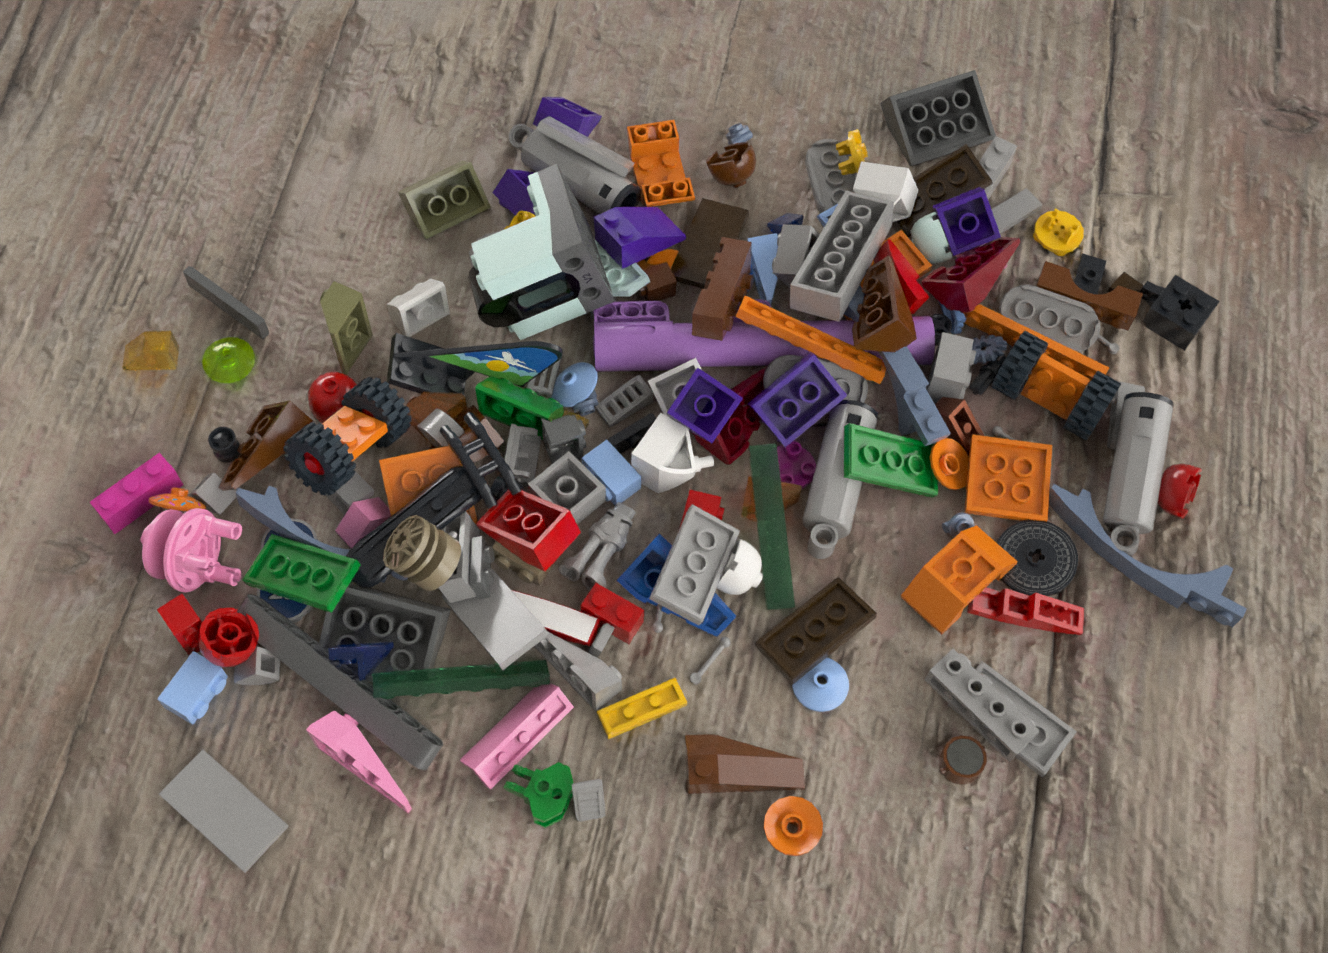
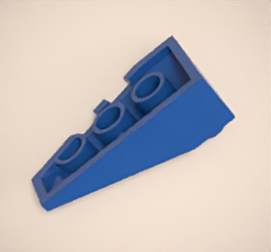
(643, 574)

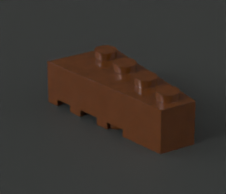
(723, 290)

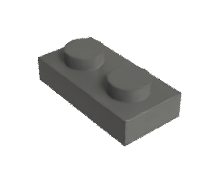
(480, 567)

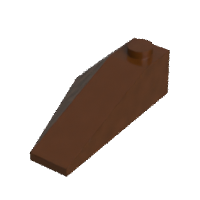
(884, 315)

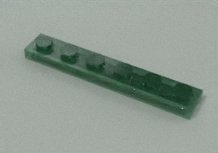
(771, 527)
(461, 678)

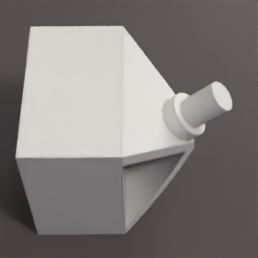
(888, 184)
(666, 456)

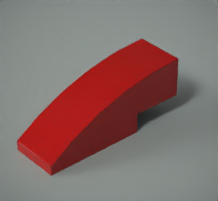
(907, 275)

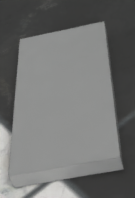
(585, 146)
(695, 565)
(500, 623)
(1052, 733)
(224, 810)

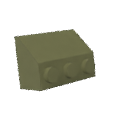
(444, 199)
(346, 322)

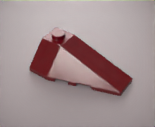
(972, 276)

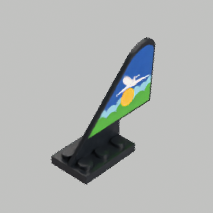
(435, 369)

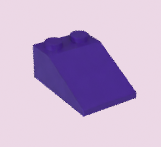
(635, 233)

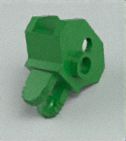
(541, 791)

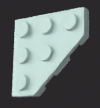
(622, 281)

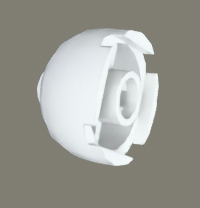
(741, 569)

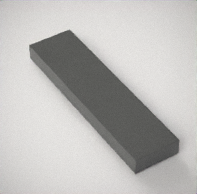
(226, 302)

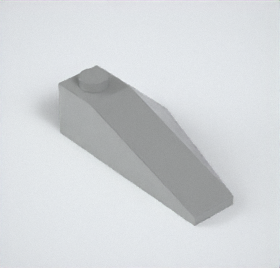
(583, 671)

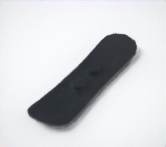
(438, 504)

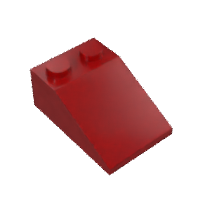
(530, 528)

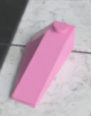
(345, 744)

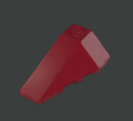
(734, 436)

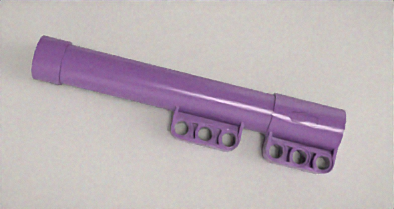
(643, 339)

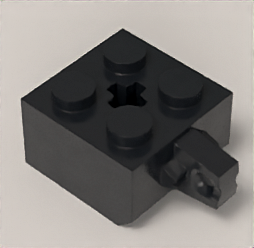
(1177, 310)

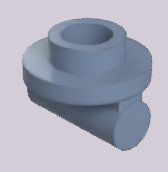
(738, 134)
(587, 406)
(958, 523)

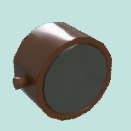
(962, 760)

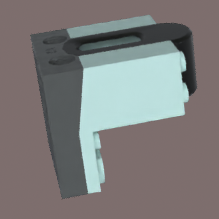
(519, 264)

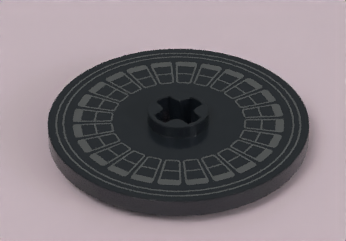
(1056, 563)

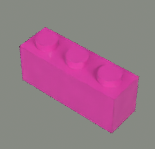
(131, 495)

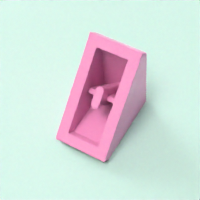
(362, 519)

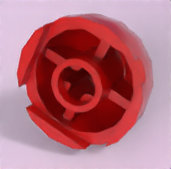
(327, 394)
(1177, 488)
(227, 637)

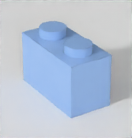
(613, 472)
(193, 688)

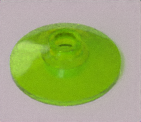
(229, 368)

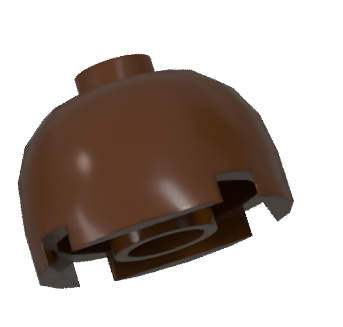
(734, 165)

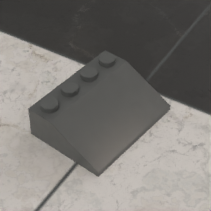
(939, 118)
(381, 616)

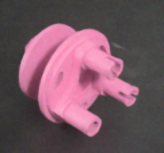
(187, 549)

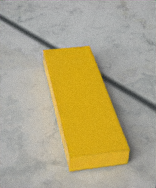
(641, 708)

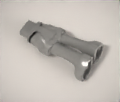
(609, 532)

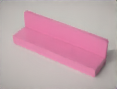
(517, 733)

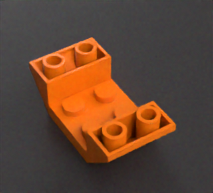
(658, 164)
(956, 577)

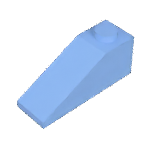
(762, 255)

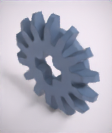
(993, 345)

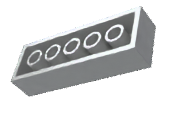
(841, 256)

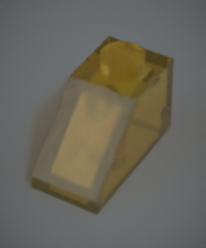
(152, 352)

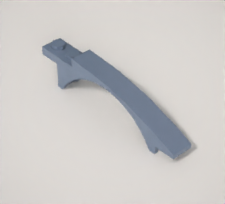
(913, 401)
(270, 512)
(1199, 590)

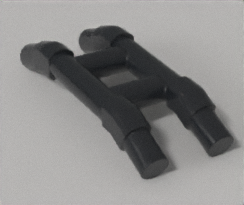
(477, 474)

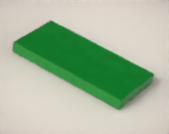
(888, 460)
(301, 572)

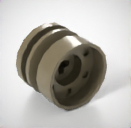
(422, 553)

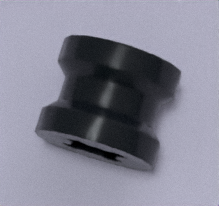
(941, 323)

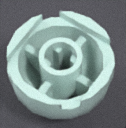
(930, 239)

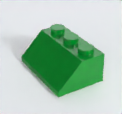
(513, 405)

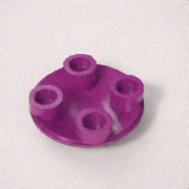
(796, 464)

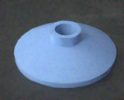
(575, 384)
(825, 696)

